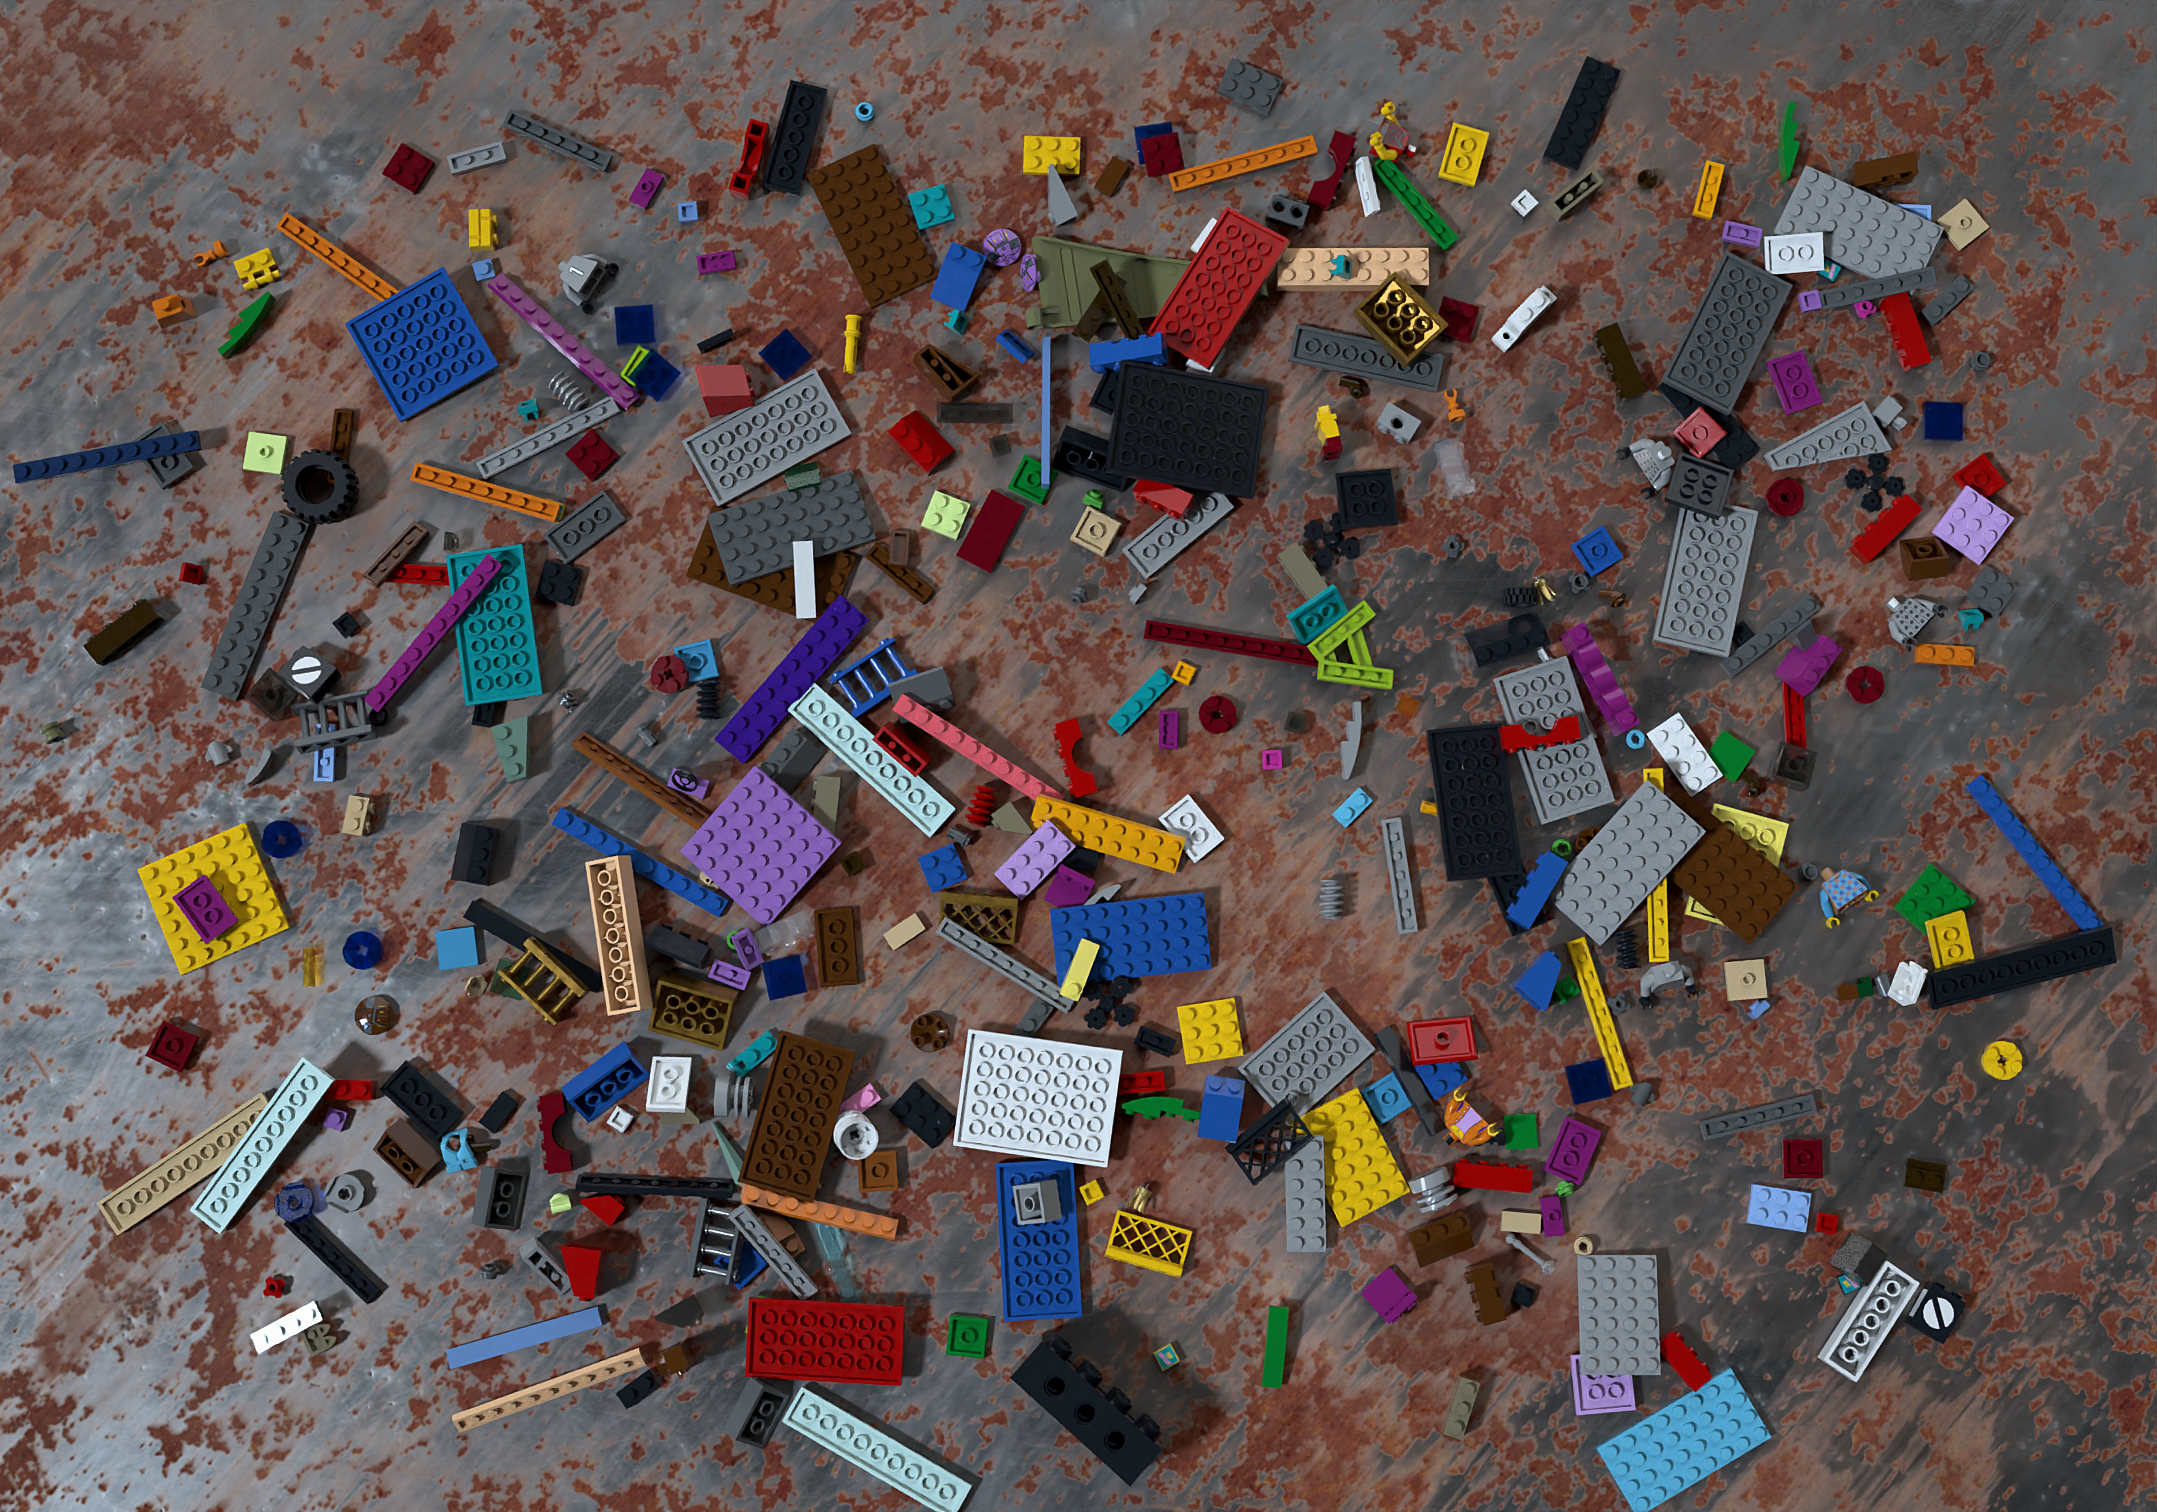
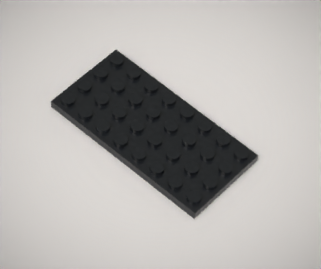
(1473, 803)

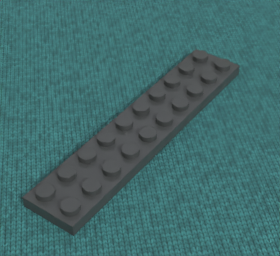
(255, 606)

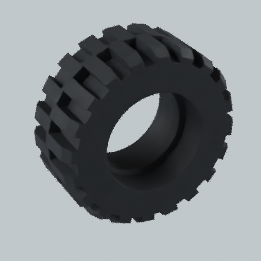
(296, 480)

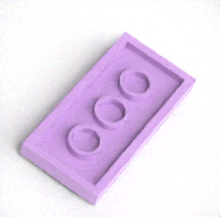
(1034, 859)

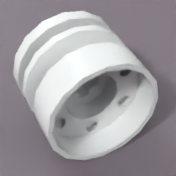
(861, 1139)

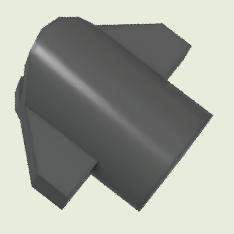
(1882, 985)
(1642, 1093)

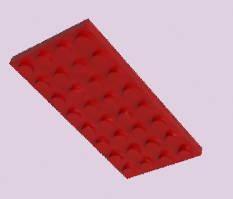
(1218, 287)
(825, 1341)

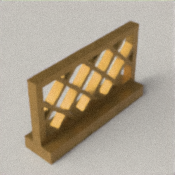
(983, 901)

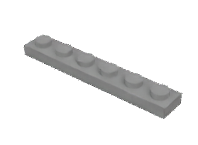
(1399, 875)
(773, 1252)

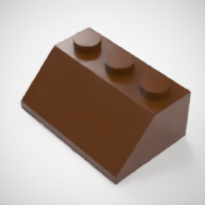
(407, 1153)
(1440, 1238)

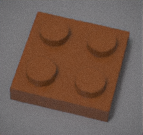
(878, 1172)

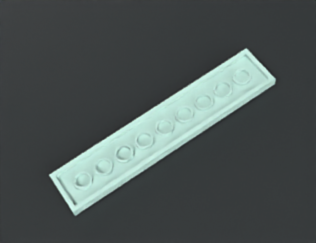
(855, 746)
(262, 1144)
(876, 1452)

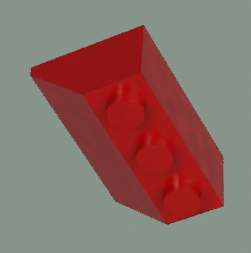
(920, 442)

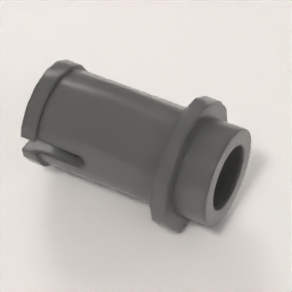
(648, 736)
(959, 836)

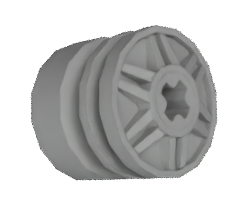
(733, 1096)
(1433, 1189)

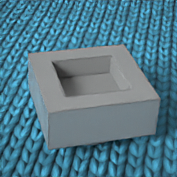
(1136, 593)

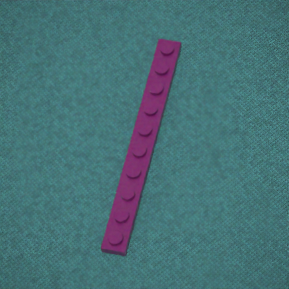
(564, 341)
(434, 633)

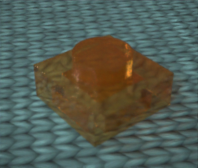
(1406, 706)

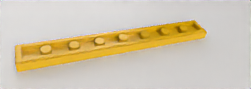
(1599, 1013)

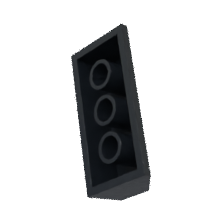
(1086, 458)
(1506, 640)

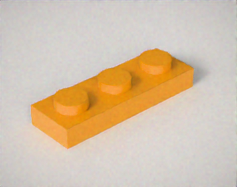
(1708, 190)

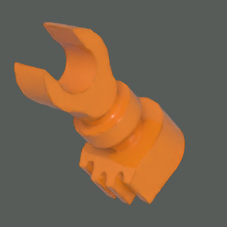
(219, 250)
(1456, 414)

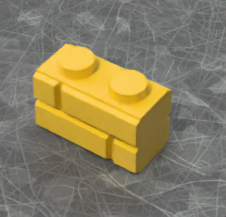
(482, 230)

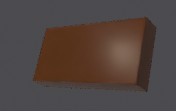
(1111, 176)
(899, 549)

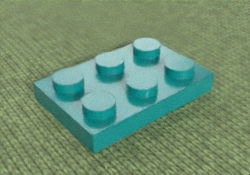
(1317, 614)

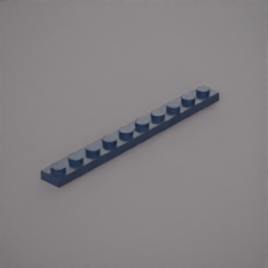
(107, 457)

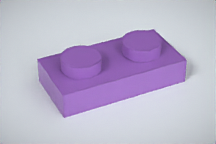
(1741, 234)
(747, 949)
(730, 974)

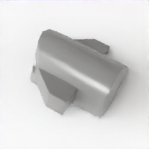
(218, 753)

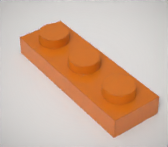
(1944, 655)

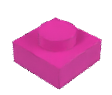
(1271, 760)

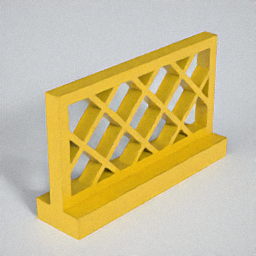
(1142, 1260)

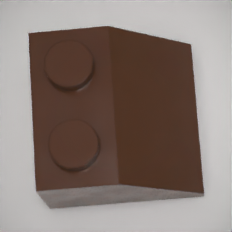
(1923, 558)

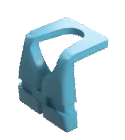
(458, 1160)

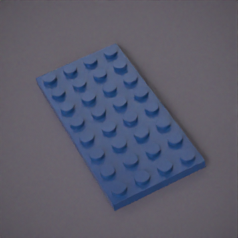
(1135, 936)
(1038, 1258)

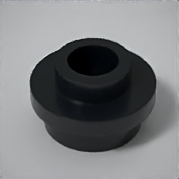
(372, 717)

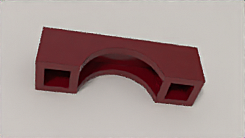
(1323, 191)
(557, 1158)

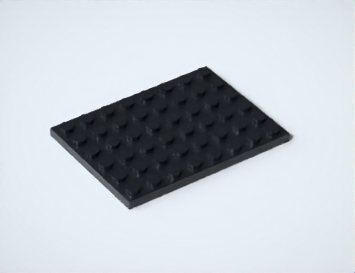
(1186, 429)

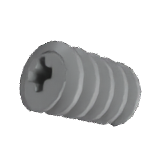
(567, 393)
(1331, 899)

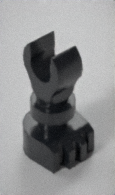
(1499, 1138)

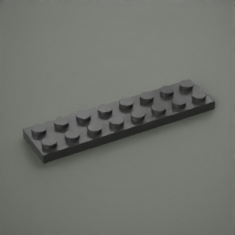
(1362, 359)

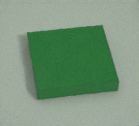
(1027, 480)
(1730, 755)
(967, 1336)

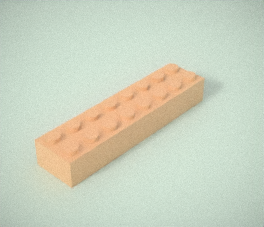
(1310, 268)
(619, 935)

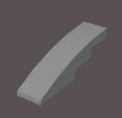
(1350, 747)

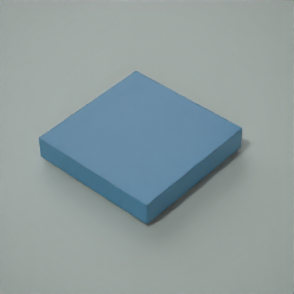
(699, 660)
(457, 948)
(1386, 1098)

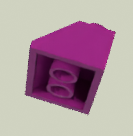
(1805, 668)

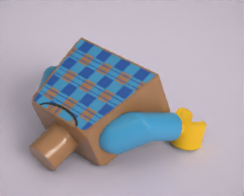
(1841, 892)

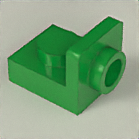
(1564, 990)

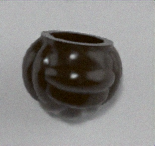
(1647, 179)

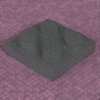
(1990, 591)

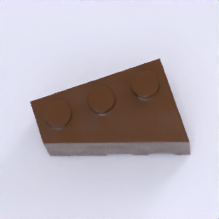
(1884, 172)
(945, 373)
(1485, 1293)
(675, 1359)

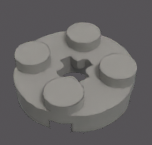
(334, 1197)

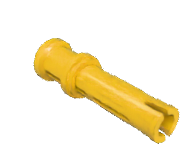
(852, 334)

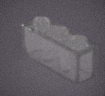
(1454, 468)
(784, 933)

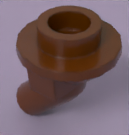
(1617, 599)

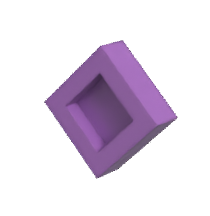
(1809, 301)
(335, 1119)

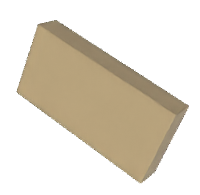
(904, 931)
(1520, 1222)

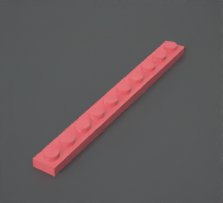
(972, 749)

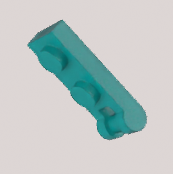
(753, 1054)

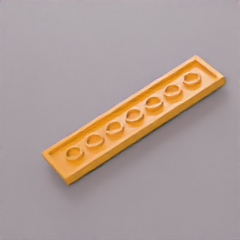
(1110, 833)

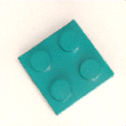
(931, 207)

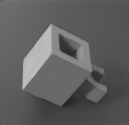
(1887, 413)

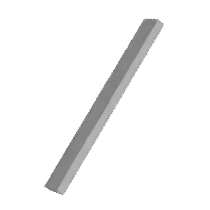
(548, 437)
(1004, 964)

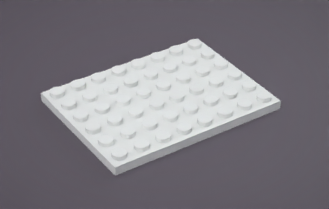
(1038, 1098)

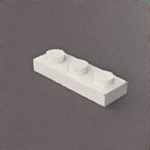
(1367, 186)

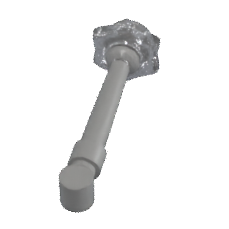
(1547, 1267)

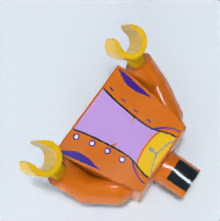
(1466, 1123)

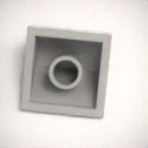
(1037, 1202)

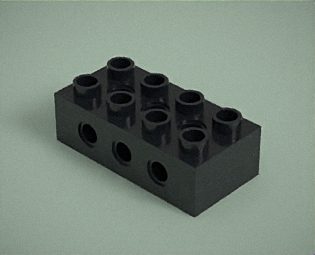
(1110, 1412)

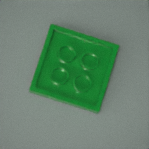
(1930, 898)

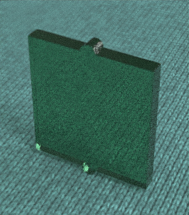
(802, 477)
(504, 989)

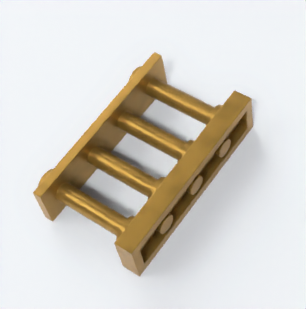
(561, 974)

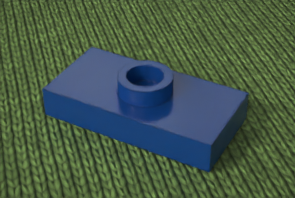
(1014, 346)

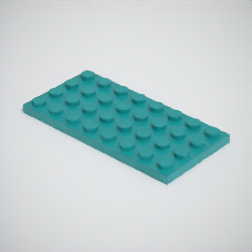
(497, 631)

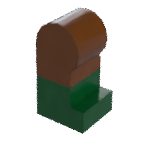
(1854, 991)

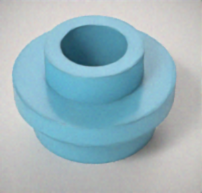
(865, 106)
(1641, 739)

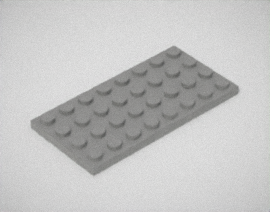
(1858, 227)
(766, 438)
(1705, 580)
(1559, 777)
(1624, 862)

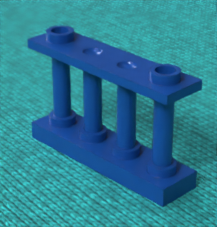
(876, 697)

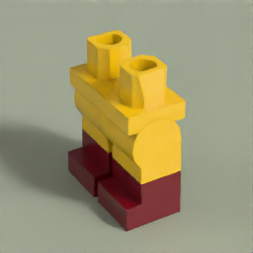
(1328, 434)

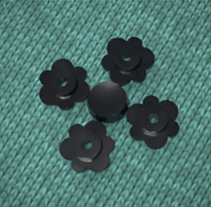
(1874, 482)
(1331, 541)
(1108, 1003)

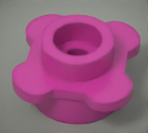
(1864, 312)

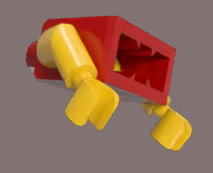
(1391, 138)

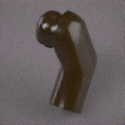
(1353, 386)
(1752, 783)
(478, 1146)

